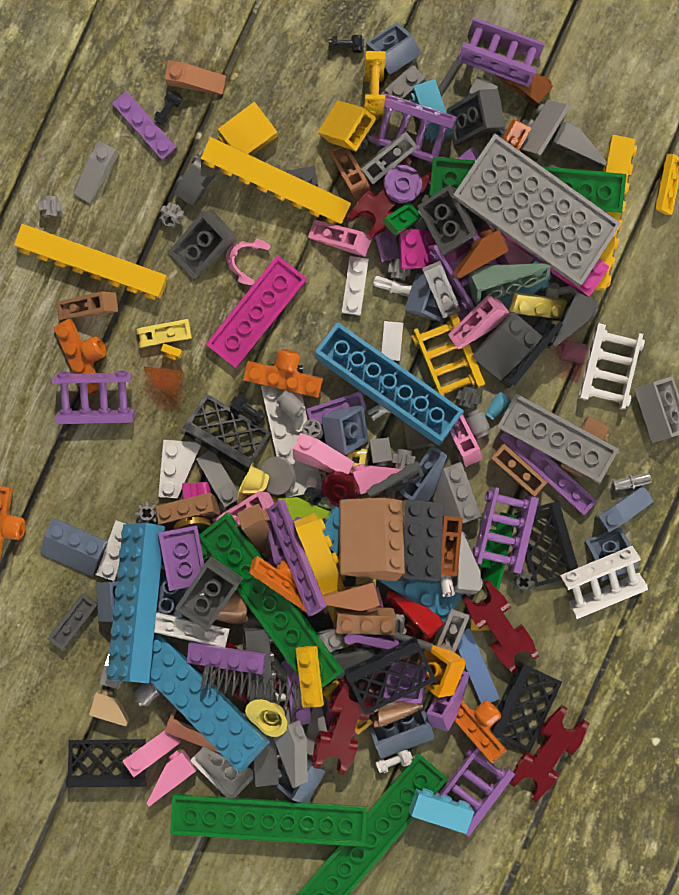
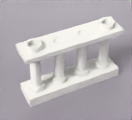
(592, 371)
(609, 594)

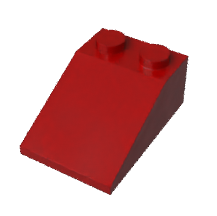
(418, 619)

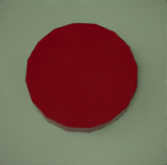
(339, 487)

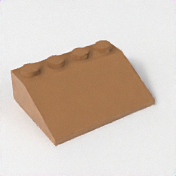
(371, 538)

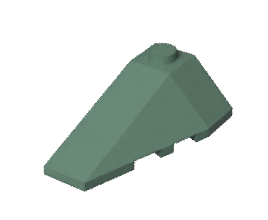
(505, 279)

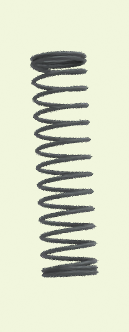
(297, 692)

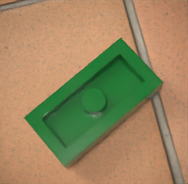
(402, 219)

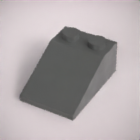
(477, 116)
(447, 220)
(202, 243)
(577, 313)
(506, 345)
(209, 593)

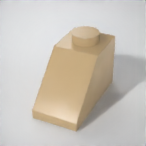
(109, 708)

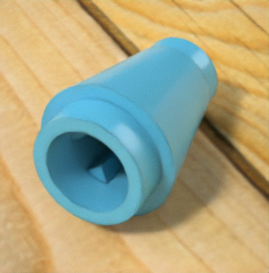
(498, 405)

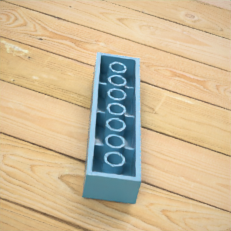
(388, 384)
(422, 593)
(135, 603)
(205, 709)

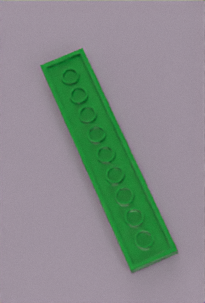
(600, 188)
(275, 613)
(268, 820)
(384, 825)

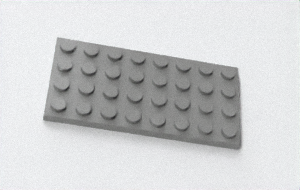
(536, 210)

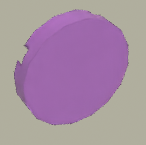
(402, 184)

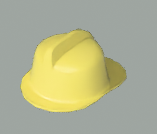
(254, 481)
(267, 717)

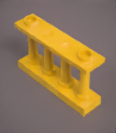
(373, 75)
(474, 378)

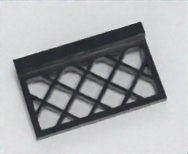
(548, 330)
(220, 447)
(564, 543)
(385, 659)
(511, 696)
(103, 780)

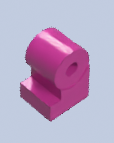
(195, 489)

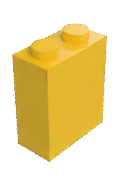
(346, 125)
(248, 130)

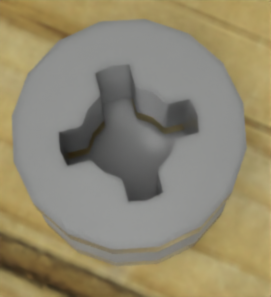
(313, 426)

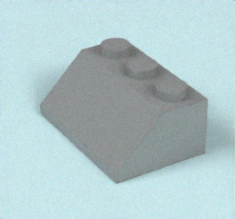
(543, 128)
(660, 408)
(456, 494)

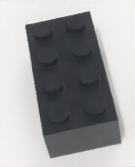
(422, 541)

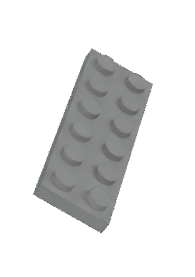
(558, 438)

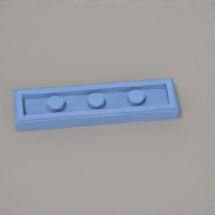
(476, 667)

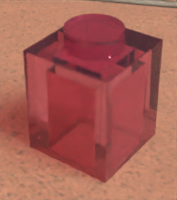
(572, 352)

